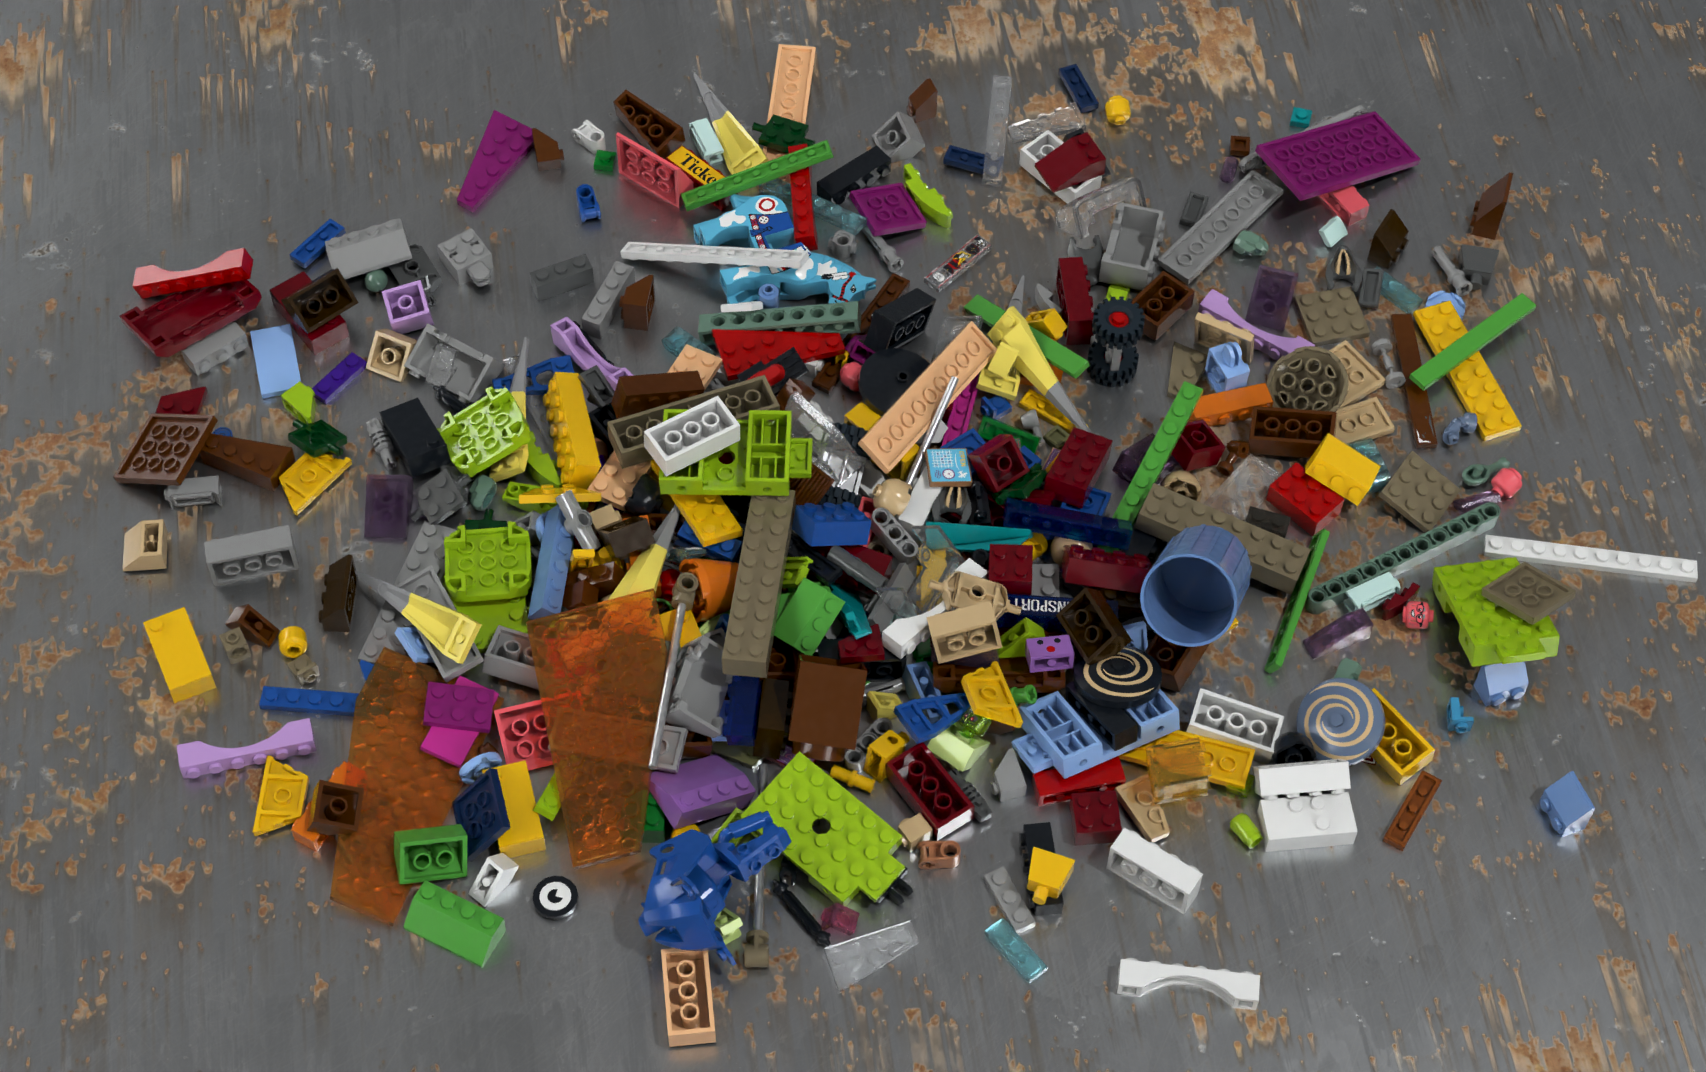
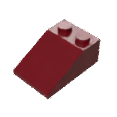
(1072, 163)

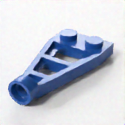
(556, 364)
(919, 726)

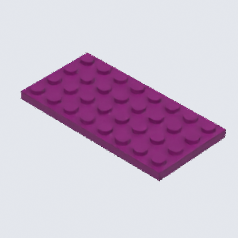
(1337, 155)

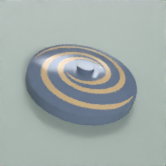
(1342, 720)

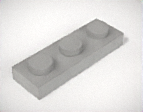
(1009, 900)

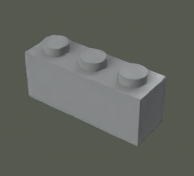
(215, 348)

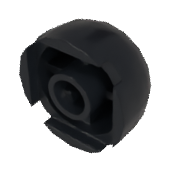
(645, 496)
(1293, 748)

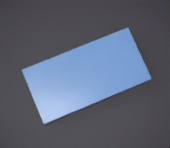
(275, 360)

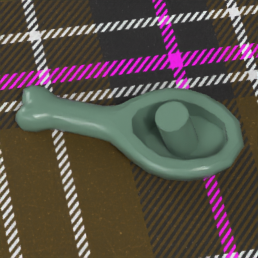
(376, 280)
(1479, 474)

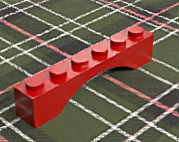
(802, 204)
(227, 268)

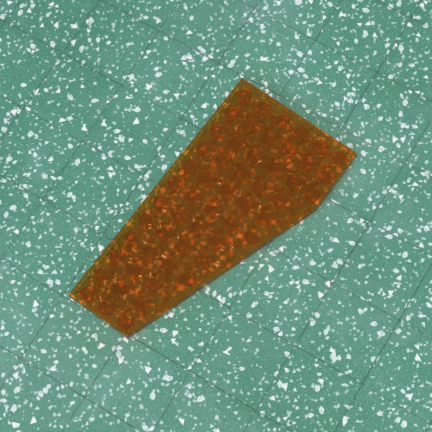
(600, 705)
(399, 783)

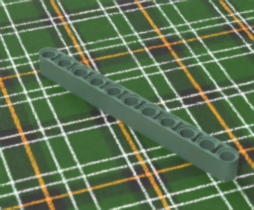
(1410, 551)

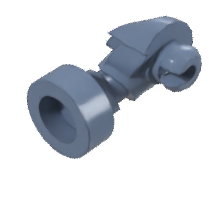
(1466, 422)

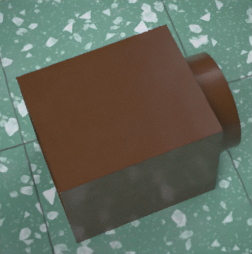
(826, 707)

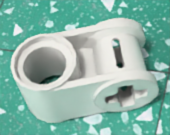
(589, 137)

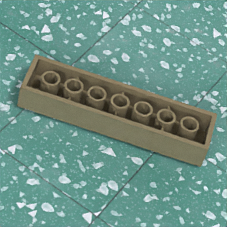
(628, 432)
(1272, 557)

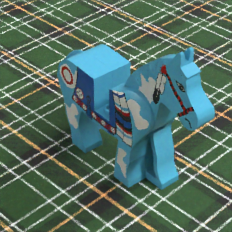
(767, 225)

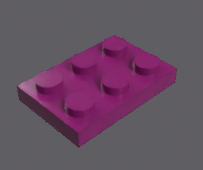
(458, 707)

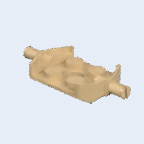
(958, 593)

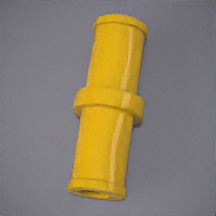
(851, 778)

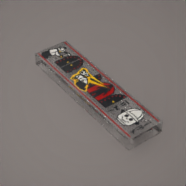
(957, 263)

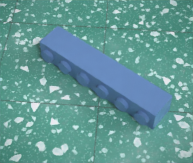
(551, 566)

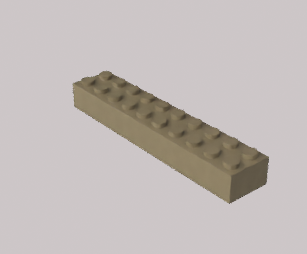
(758, 586)

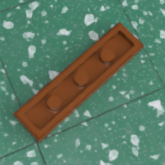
(1412, 810)

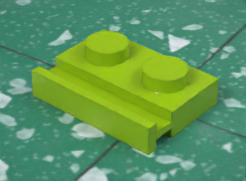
(795, 571)

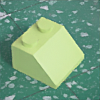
(958, 747)

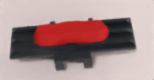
(778, 370)

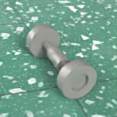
(1394, 379)

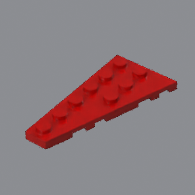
(747, 347)

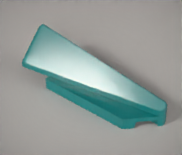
(973, 537)
(852, 612)

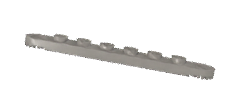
(1256, 161)

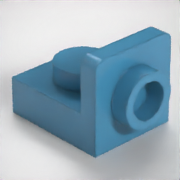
(1455, 718)

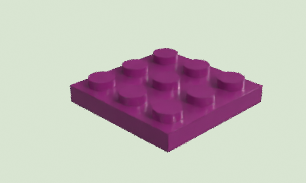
(888, 209)

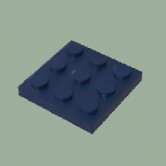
(482, 813)

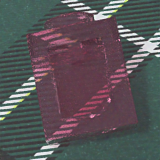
(839, 918)

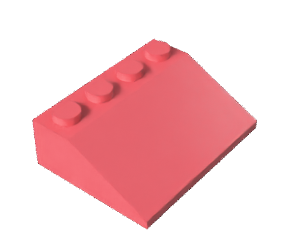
(651, 171)
(524, 734)

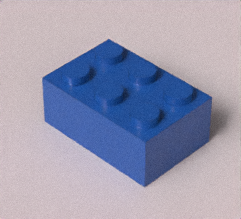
(831, 524)

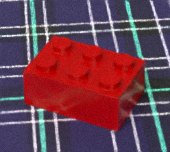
(1304, 499)

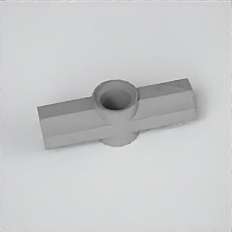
(577, 521)

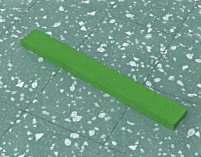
(757, 175)
(1472, 341)
(1053, 351)
(1296, 602)

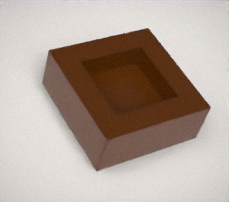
(1239, 146)

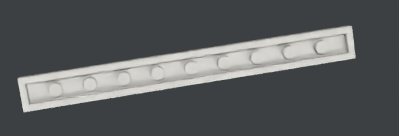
(715, 254)
(1591, 558)

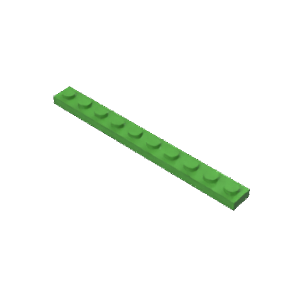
(1157, 455)

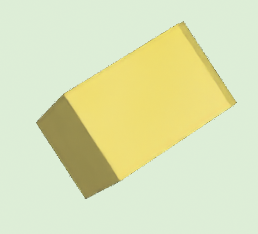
(1003, 360)
(882, 704)

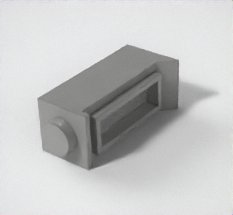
(194, 492)

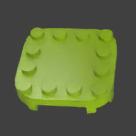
(484, 431)
(488, 563)
(491, 613)

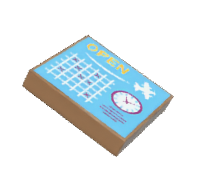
(948, 467)

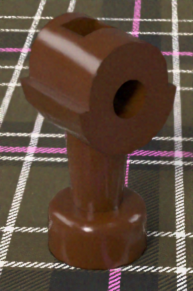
(1236, 450)

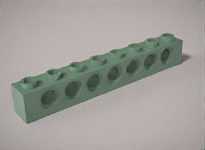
(821, 318)

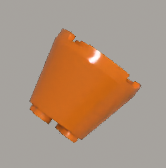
(715, 586)

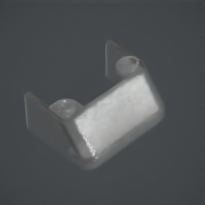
(829, 444)
(938, 561)

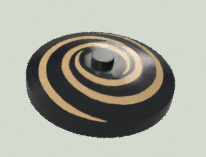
(1120, 680)

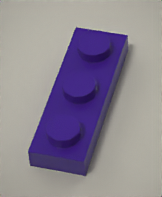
(339, 378)

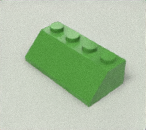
(454, 923)

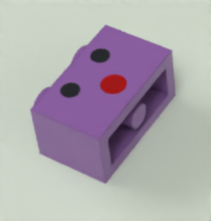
(1049, 653)

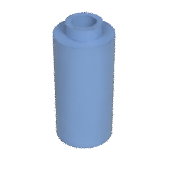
(769, 296)

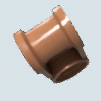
(937, 854)

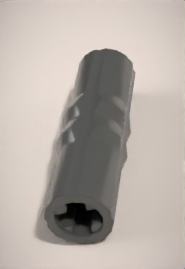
(856, 568)

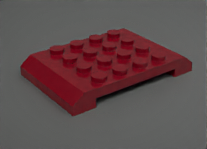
(190, 316)

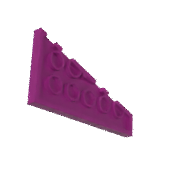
(499, 152)

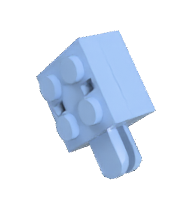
(1226, 368)

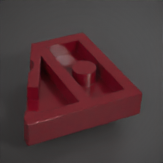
(183, 402)
(862, 649)

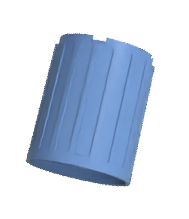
(1196, 586)

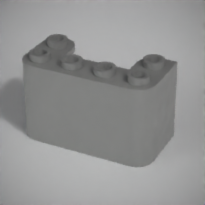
(1132, 246)

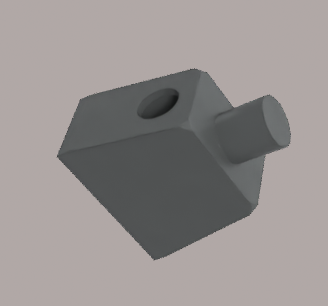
(1477, 264)

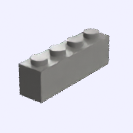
(607, 300)

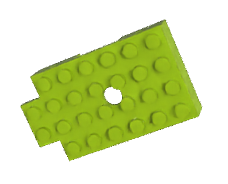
(762, 463)
(1486, 629)
(854, 850)

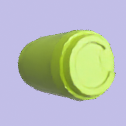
(1246, 830)

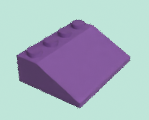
(700, 790)

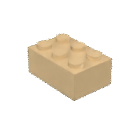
(964, 632)

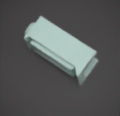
(706, 141)
(1372, 593)

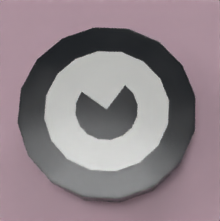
(555, 897)

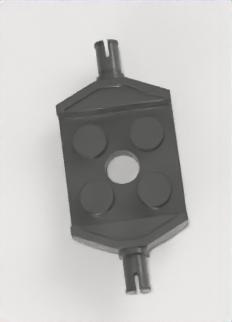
(425, 272)

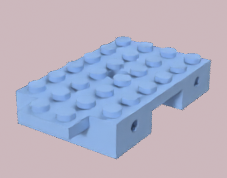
(1071, 745)

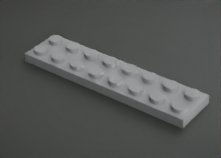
(1219, 227)
(426, 551)

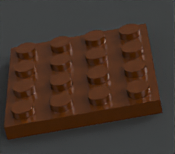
(165, 449)

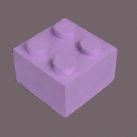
(407, 307)

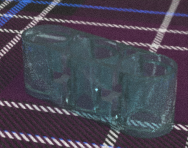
(678, 338)
(1369, 449)

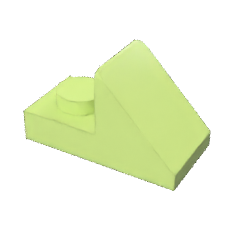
(728, 925)

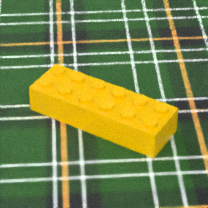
(571, 430)

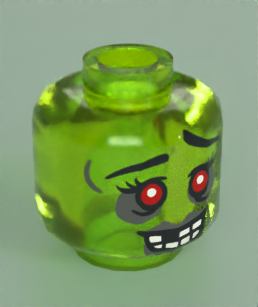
(974, 724)

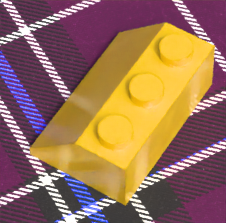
(1342, 469)

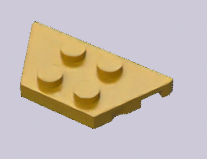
(310, 477)
(548, 493)
(991, 696)
(280, 798)

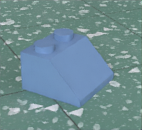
(1501, 682)
(1567, 805)

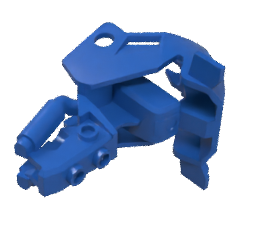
(704, 869)

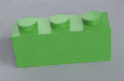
(807, 617)
(430, 853)

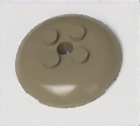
(1306, 367)

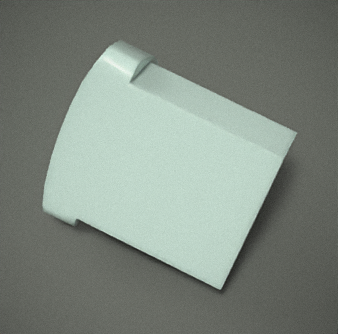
(1333, 231)

